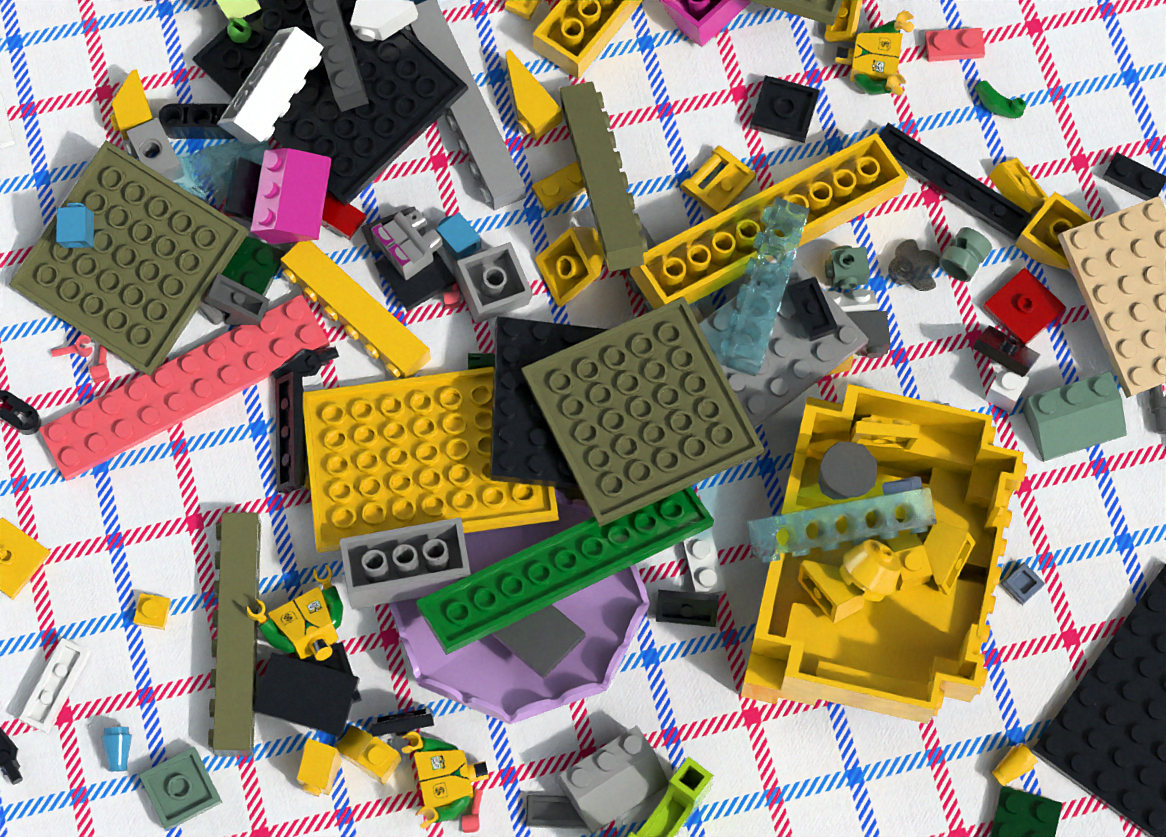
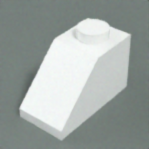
(381, 18)

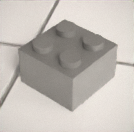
(492, 282)

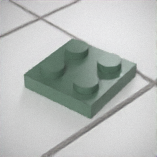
(180, 788)

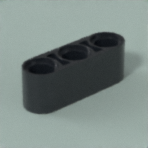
(188, 116)

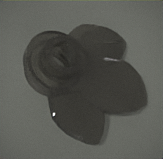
(917, 266)

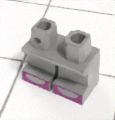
(404, 245)

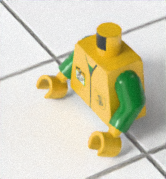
(877, 57)
(305, 623)
(443, 777)

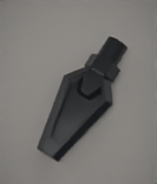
(306, 362)
(8, 757)

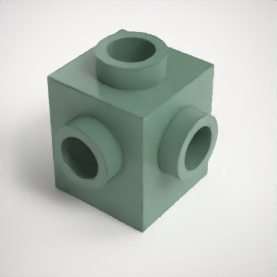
(848, 267)

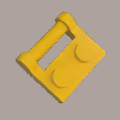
(724, 187)

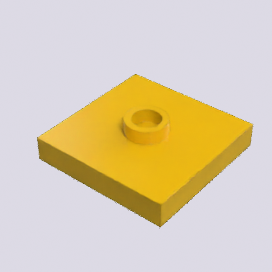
(18, 558)

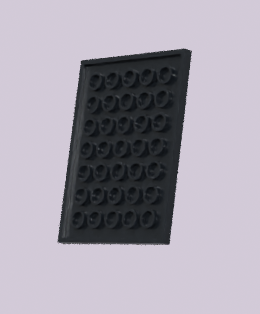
(401, 80)
(1115, 720)

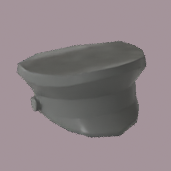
(847, 471)

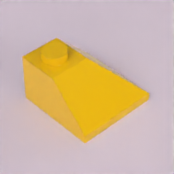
(571, 263)

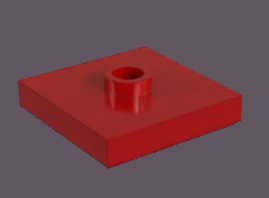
(1024, 307)

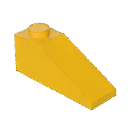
(534, 106)

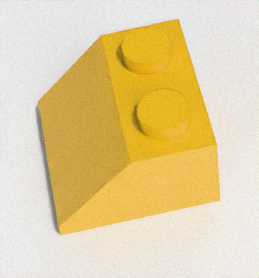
(1040, 236)

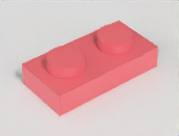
(954, 44)

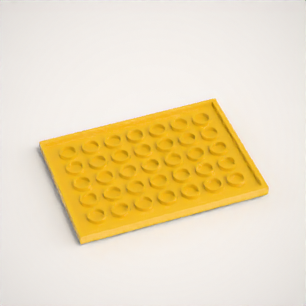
(410, 458)

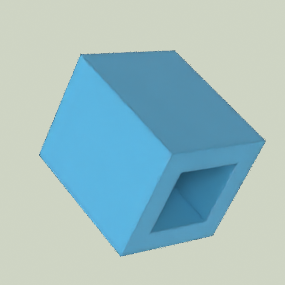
(75, 226)
(458, 237)

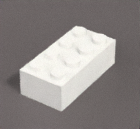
(271, 86)

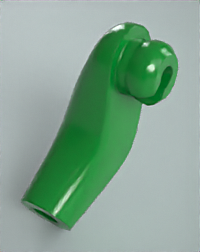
(999, 104)

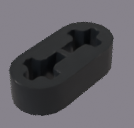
(19, 407)

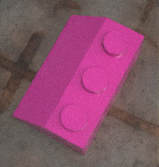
(703, 18)
(290, 196)

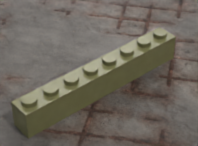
(602, 176)
(236, 635)

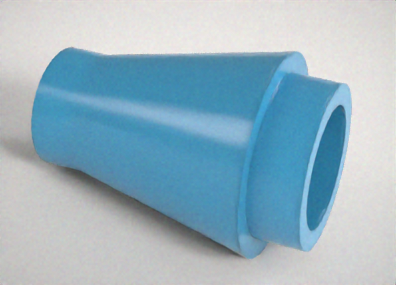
(117, 747)

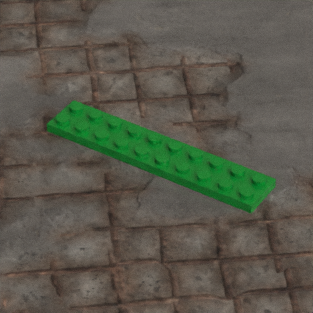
(558, 569)

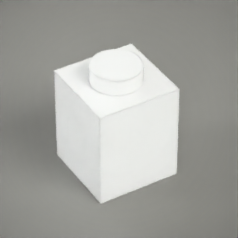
(1006, 389)

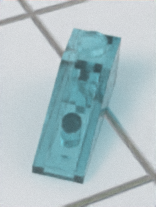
(215, 164)

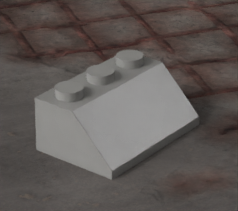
(613, 779)

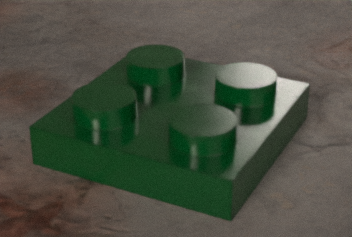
(254, 265)
(1024, 815)

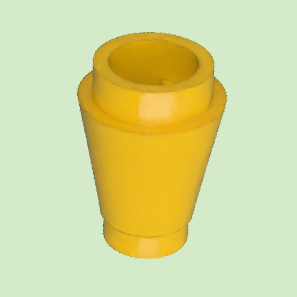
(1014, 764)

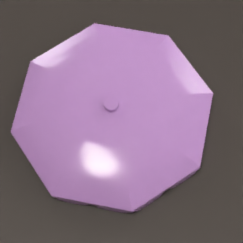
(489, 674)

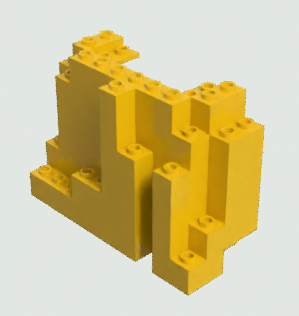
(917, 641)

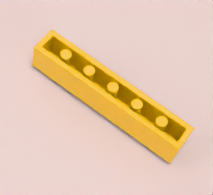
(355, 309)

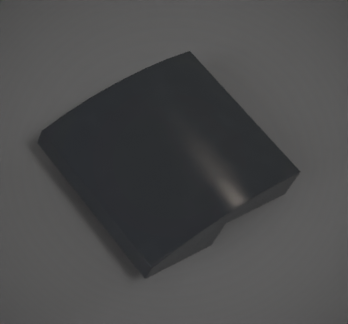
(421, 286)

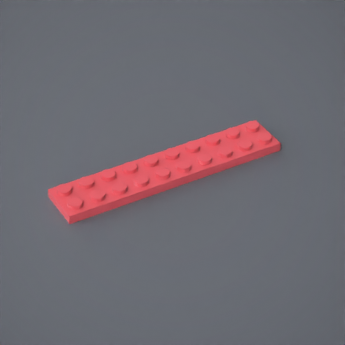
(181, 388)

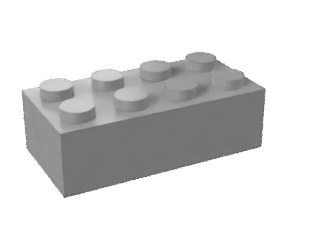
(404, 562)

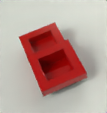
(341, 218)

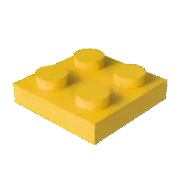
(884, 435)

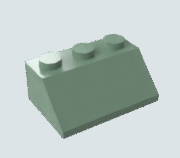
(1075, 416)

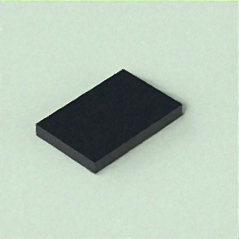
(306, 694)

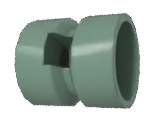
(966, 253)

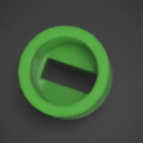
(236, 35)

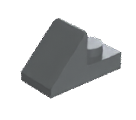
(240, 302)

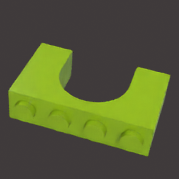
(682, 798)

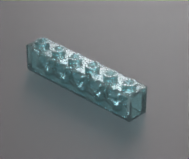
(791, 221)
(916, 503)

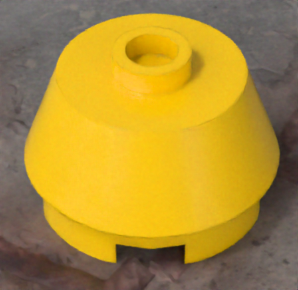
(872, 569)

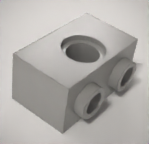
(152, 138)

